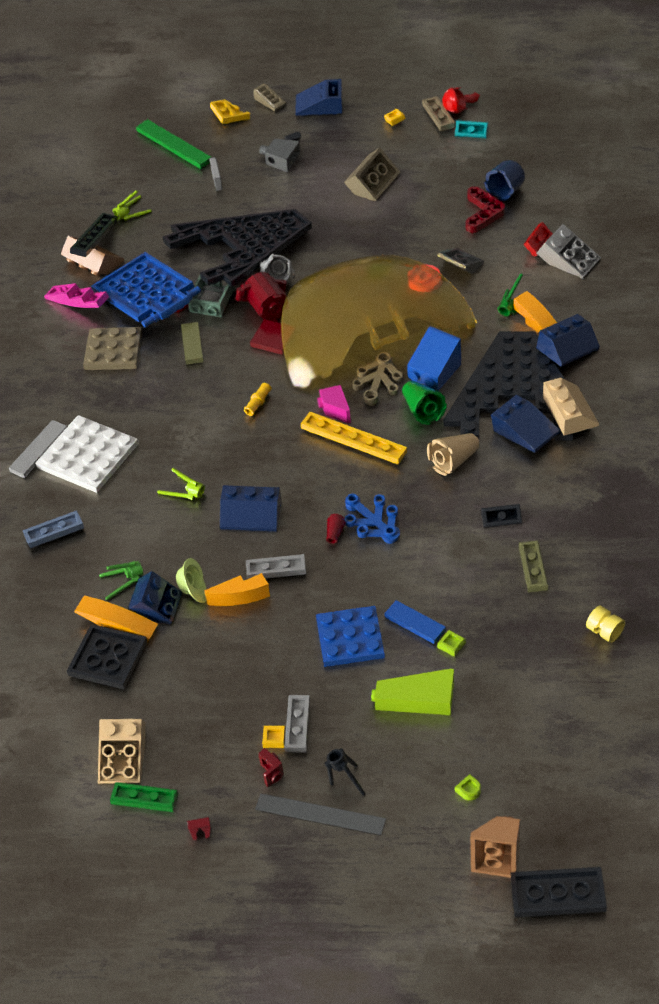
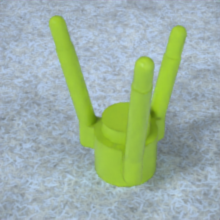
(122, 209)
(193, 487)

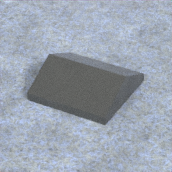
(461, 259)

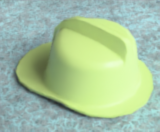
(191, 580)

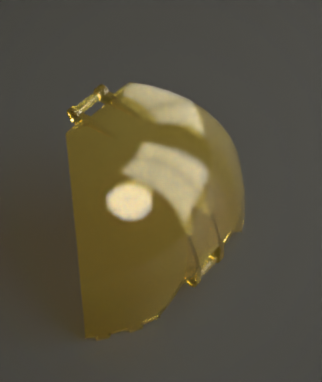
(352, 299)

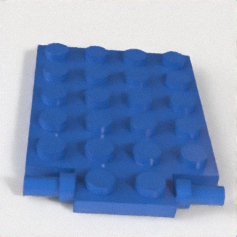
(147, 289)

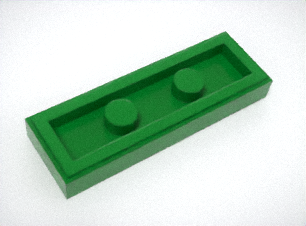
(144, 797)

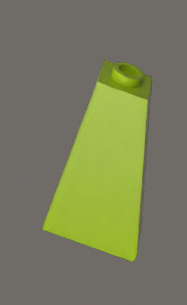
(416, 693)

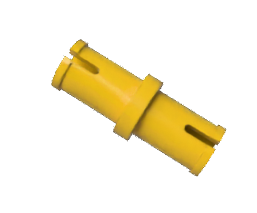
(257, 399)

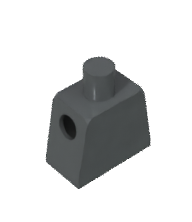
(281, 153)

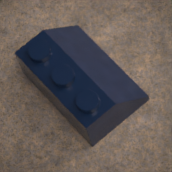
(568, 340)
(250, 508)

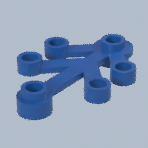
(388, 532)

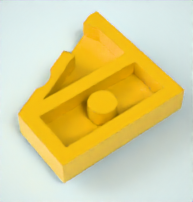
(228, 112)

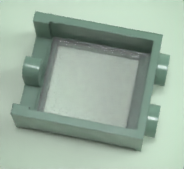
(211, 299)

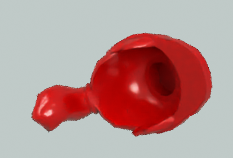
(455, 101)

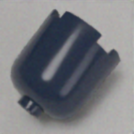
(505, 179)

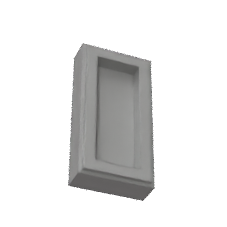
(216, 174)

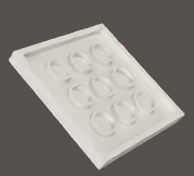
(87, 453)

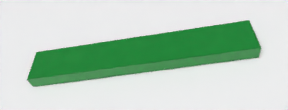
(174, 144)

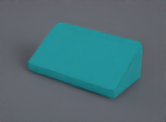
(471, 129)

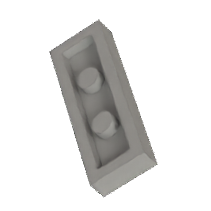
(276, 566)
(297, 723)

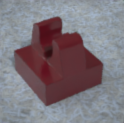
(194, 825)

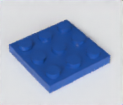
(350, 636)

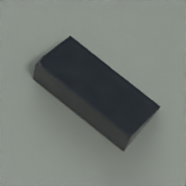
(501, 515)

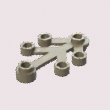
(383, 361)

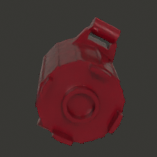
(264, 295)

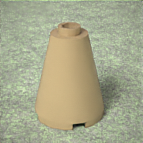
(451, 451)

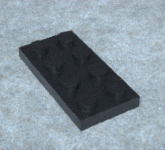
(558, 892)

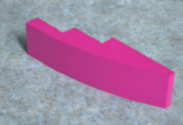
(73, 296)

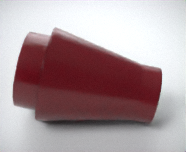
(335, 525)

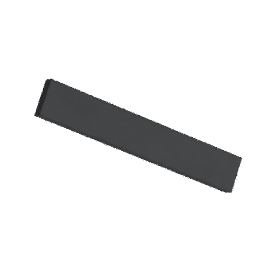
(93, 235)

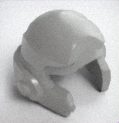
(278, 267)

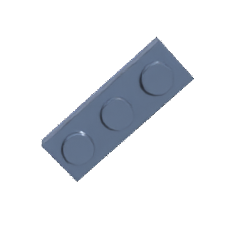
(53, 529)

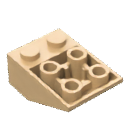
(121, 750)

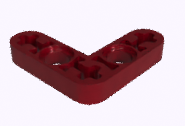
(494, 209)

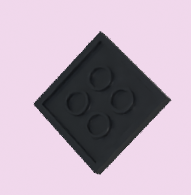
(107, 656)

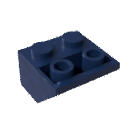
(155, 598)

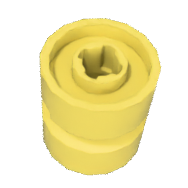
(607, 625)

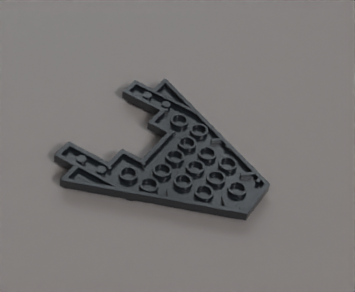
(250, 236)
(506, 370)

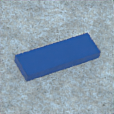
(415, 622)

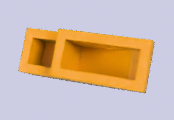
(534, 312)
(238, 591)

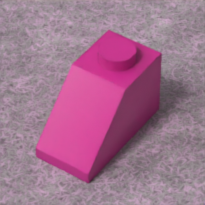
(334, 403)

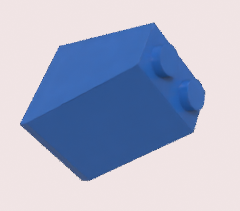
(435, 358)

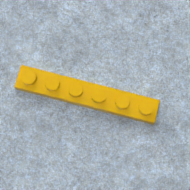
(354, 437)

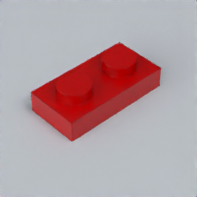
(537, 238)

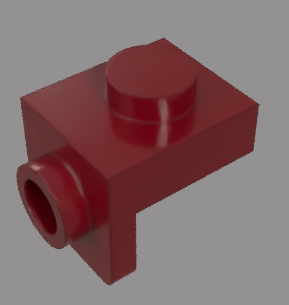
(272, 764)

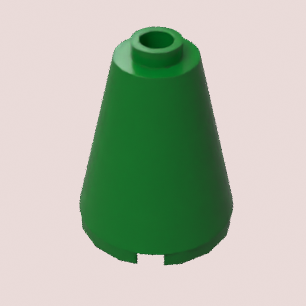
(424, 402)

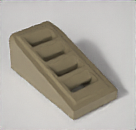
(268, 97)

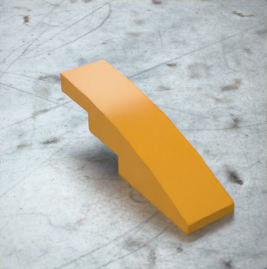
(115, 617)

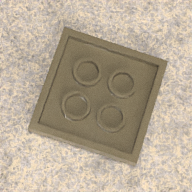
(112, 348)

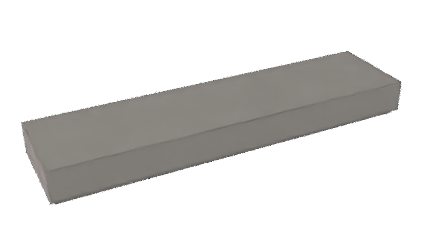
(27, 460)

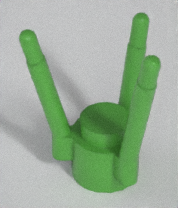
(132, 570)

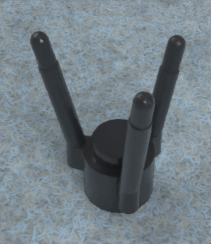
(338, 761)

